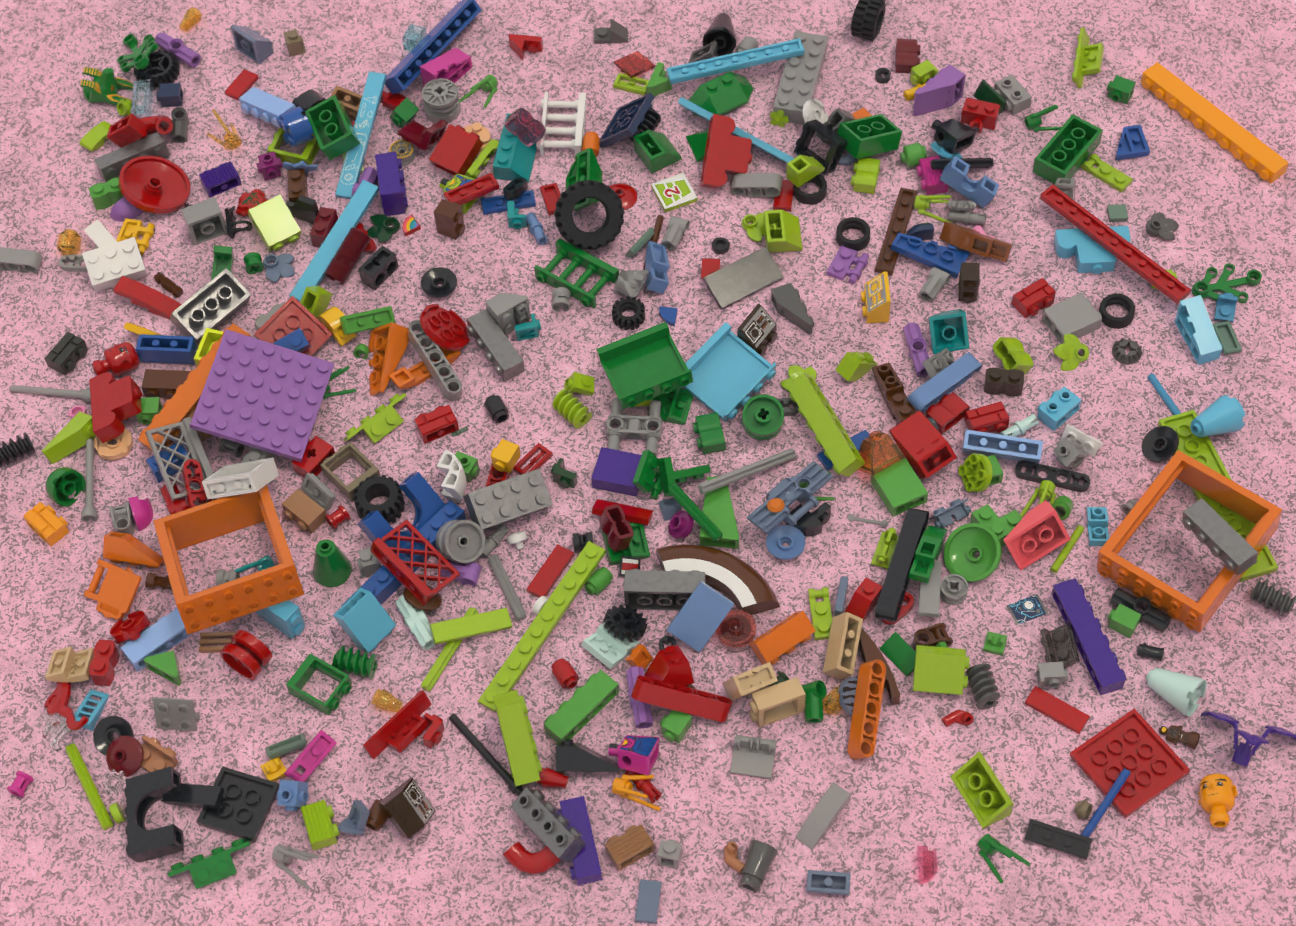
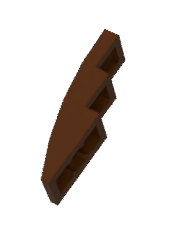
(871, 652)

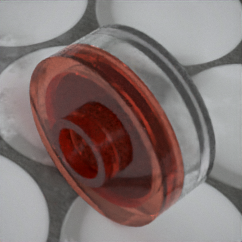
(737, 631)

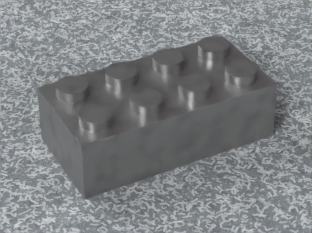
(210, 305)
(508, 500)
(659, 588)

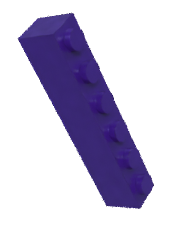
(1088, 636)

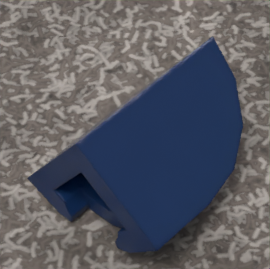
(923, 230)

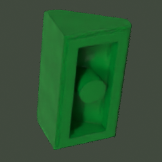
(899, 653)

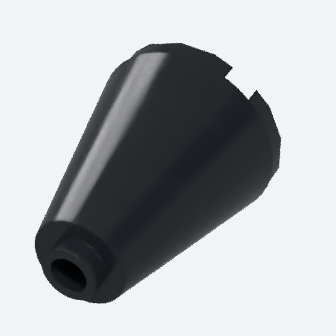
(723, 33)

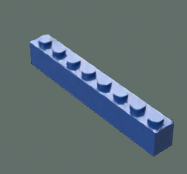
(432, 45)
(383, 582)

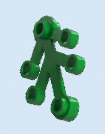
(140, 60)
(1224, 285)

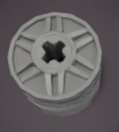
(441, 100)

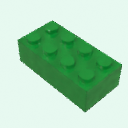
(1067, 150)

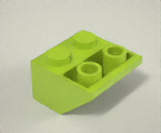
(781, 231)

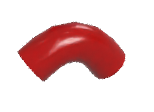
(159, 123)
(531, 862)

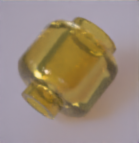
(68, 242)

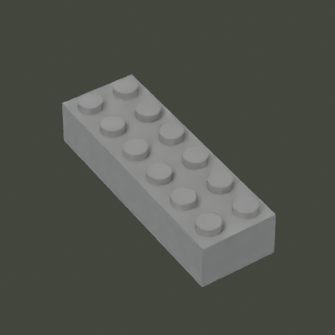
(801, 76)

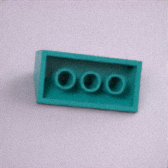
(513, 157)

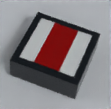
(629, 563)

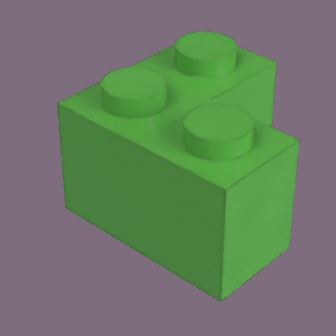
(1001, 526)

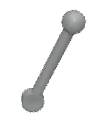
(883, 523)

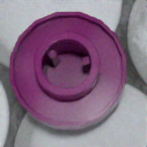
(680, 525)

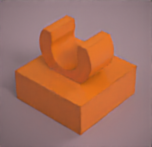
(639, 657)

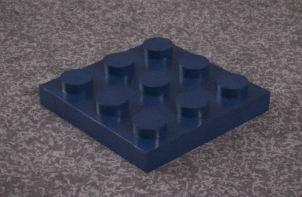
(626, 120)

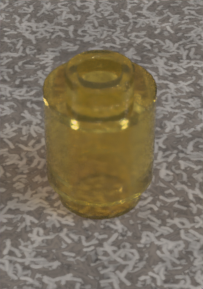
(831, 702)

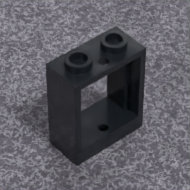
(835, 152)

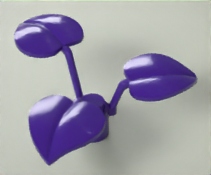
(1244, 750)

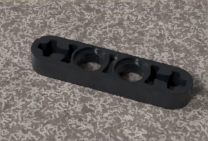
(1053, 473)

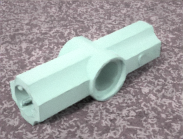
(417, 623)

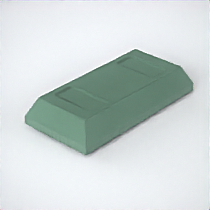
(640, 243)
(1227, 337)
(286, 746)

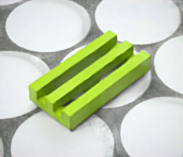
(631, 86)

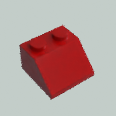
(671, 666)

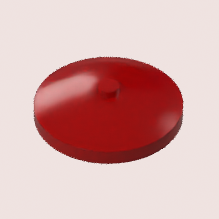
(154, 184)

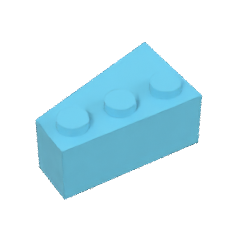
(1198, 330)

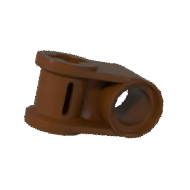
(932, 636)

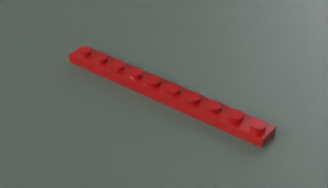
(1115, 244)

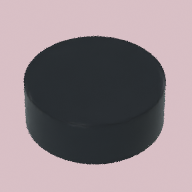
(720, 245)

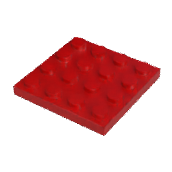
(1132, 746)

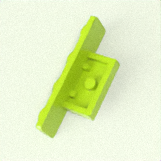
(1088, 58)
(381, 423)

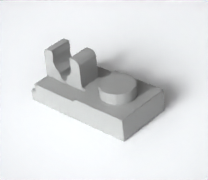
(318, 491)

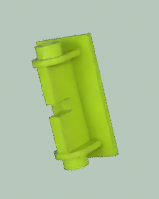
(885, 548)

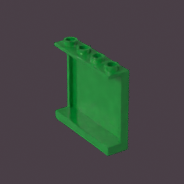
(644, 366)

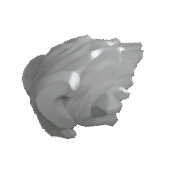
(630, 282)

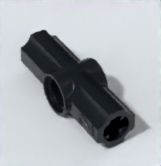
(1150, 615)

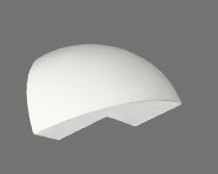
(455, 479)

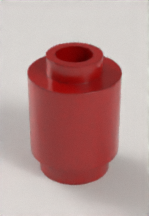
(565, 673)

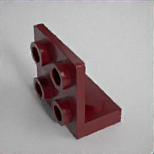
(421, 136)

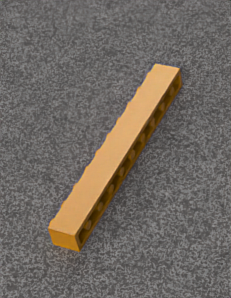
(1214, 123)

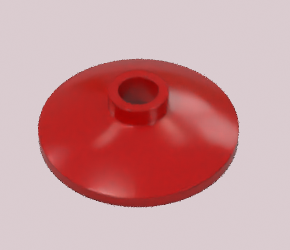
(628, 195)

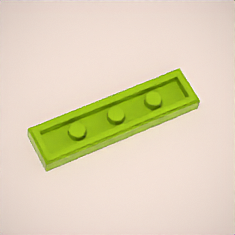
(470, 626)

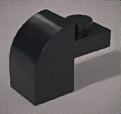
(811, 523)

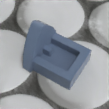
(357, 819)

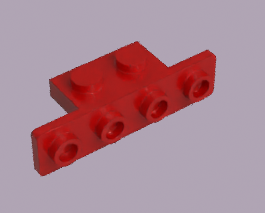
(401, 728)

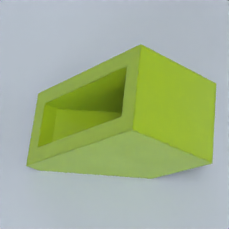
(316, 299)

